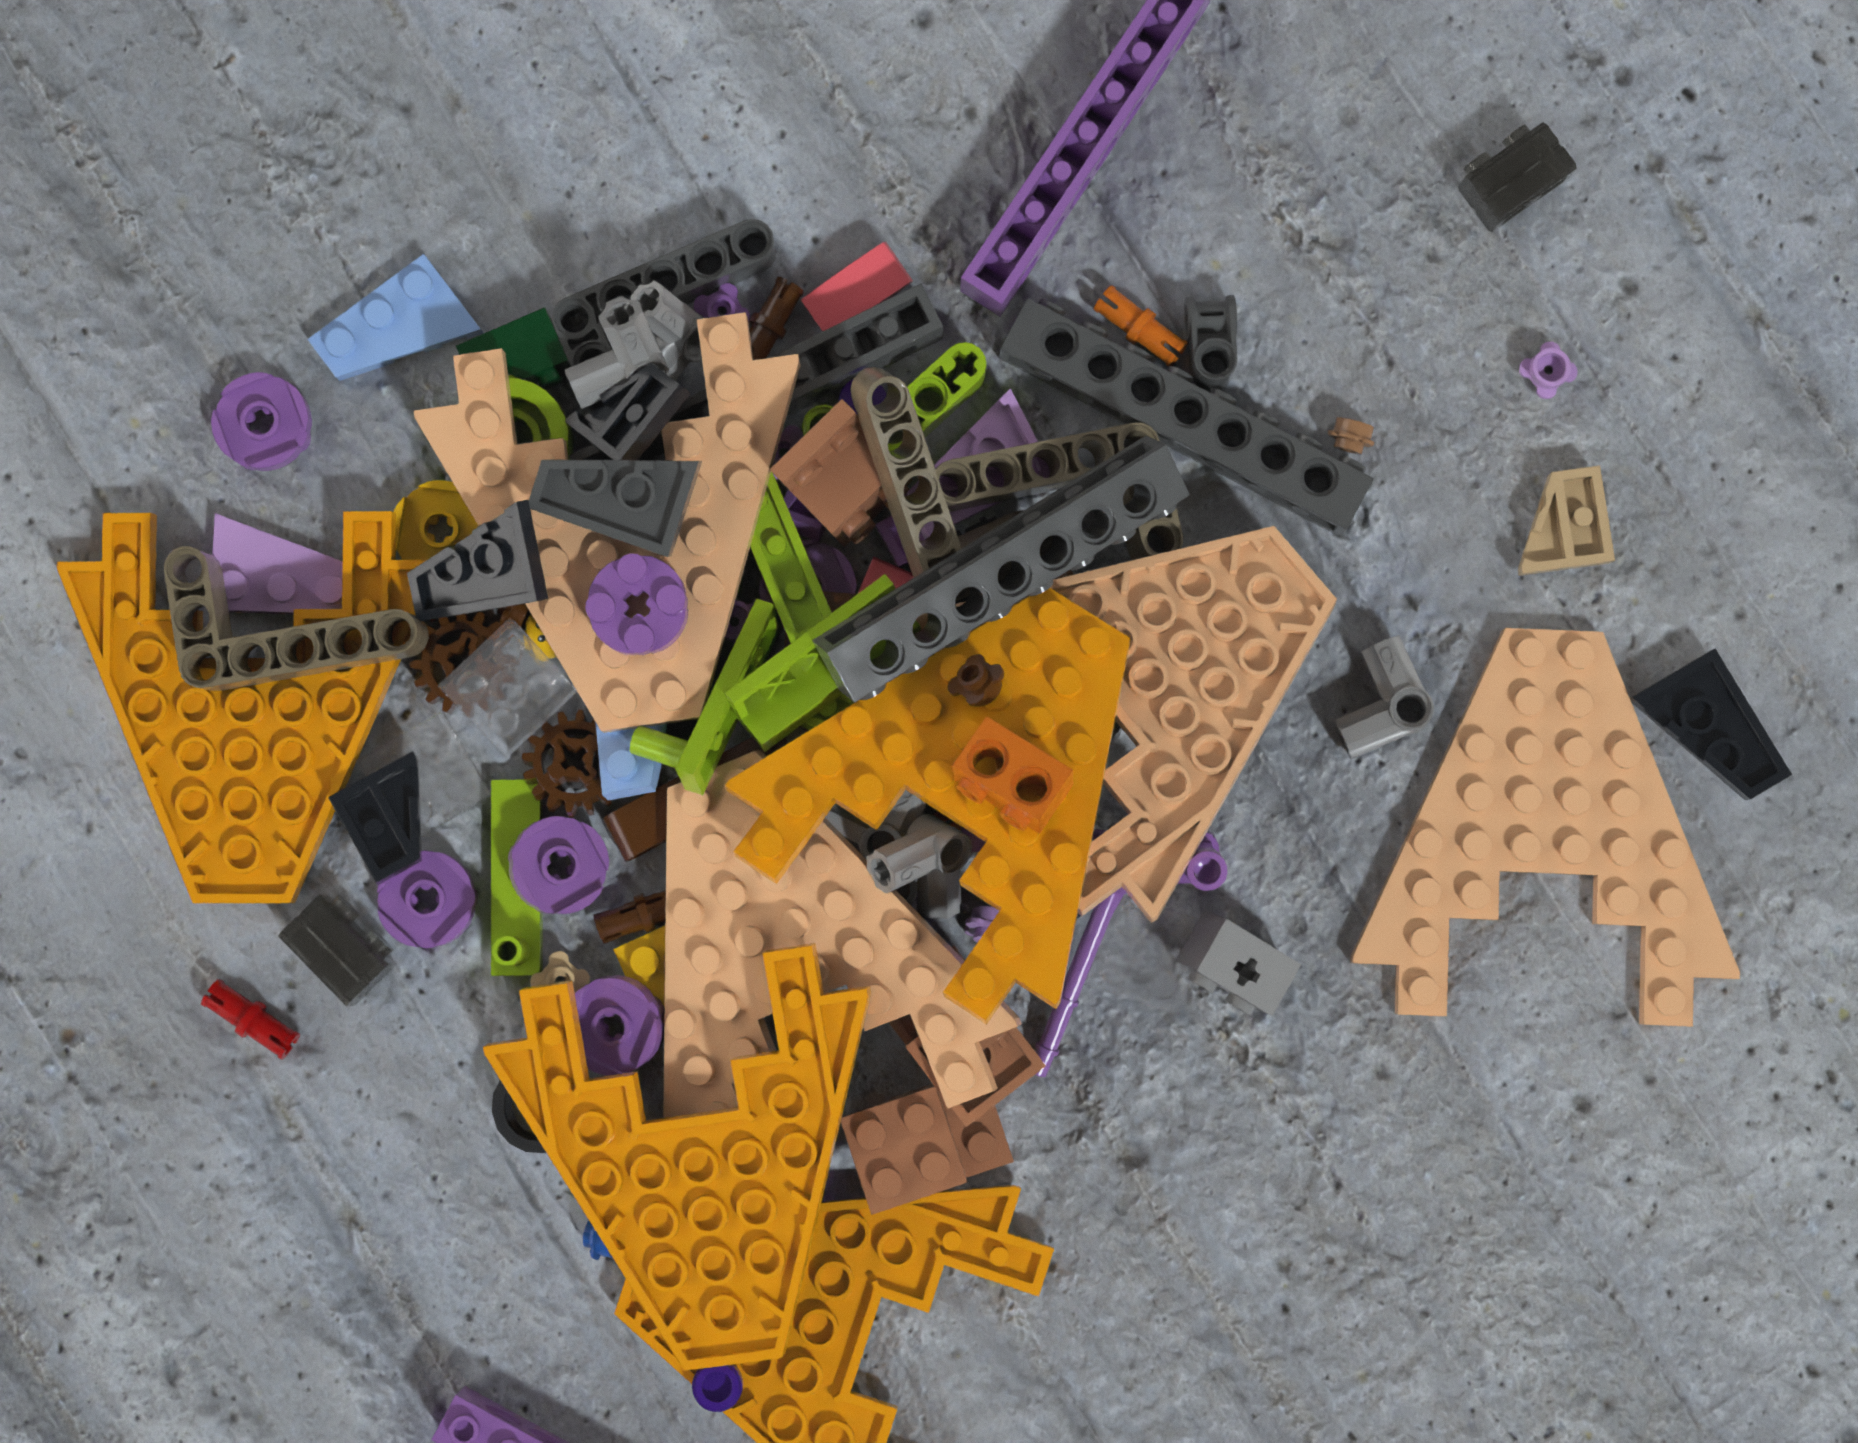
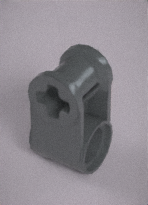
(1211, 332)

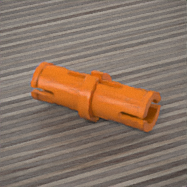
(1140, 326)

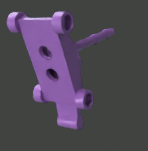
(1205, 871)

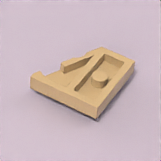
(1569, 524)

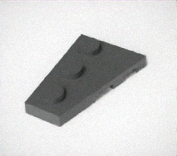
(619, 498)

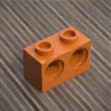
(1021, 766)

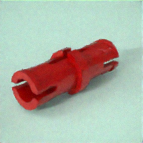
(250, 1019)

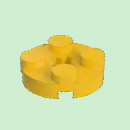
(423, 509)

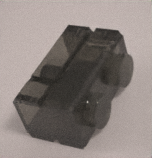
(1516, 176)
(338, 948)

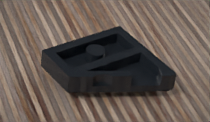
(631, 414)
(384, 817)

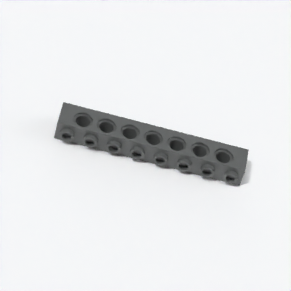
(833, 357)
(1198, 441)
(1060, 515)

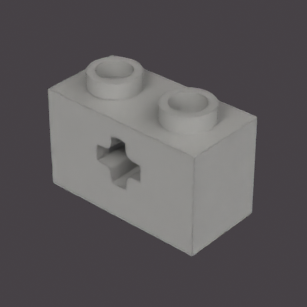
(1261, 971)

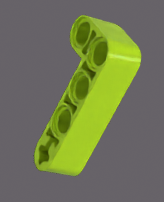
(944, 366)

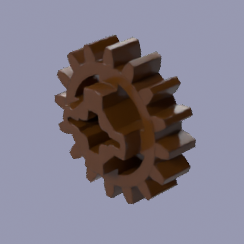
(469, 641)
(559, 774)

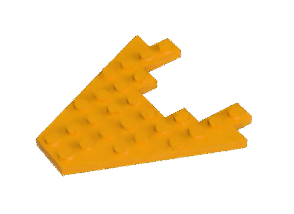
(1056, 694)
(248, 767)
(709, 1205)
(847, 1272)

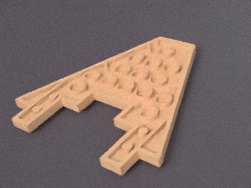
(736, 451)
(1205, 669)
(1548, 783)
(730, 914)

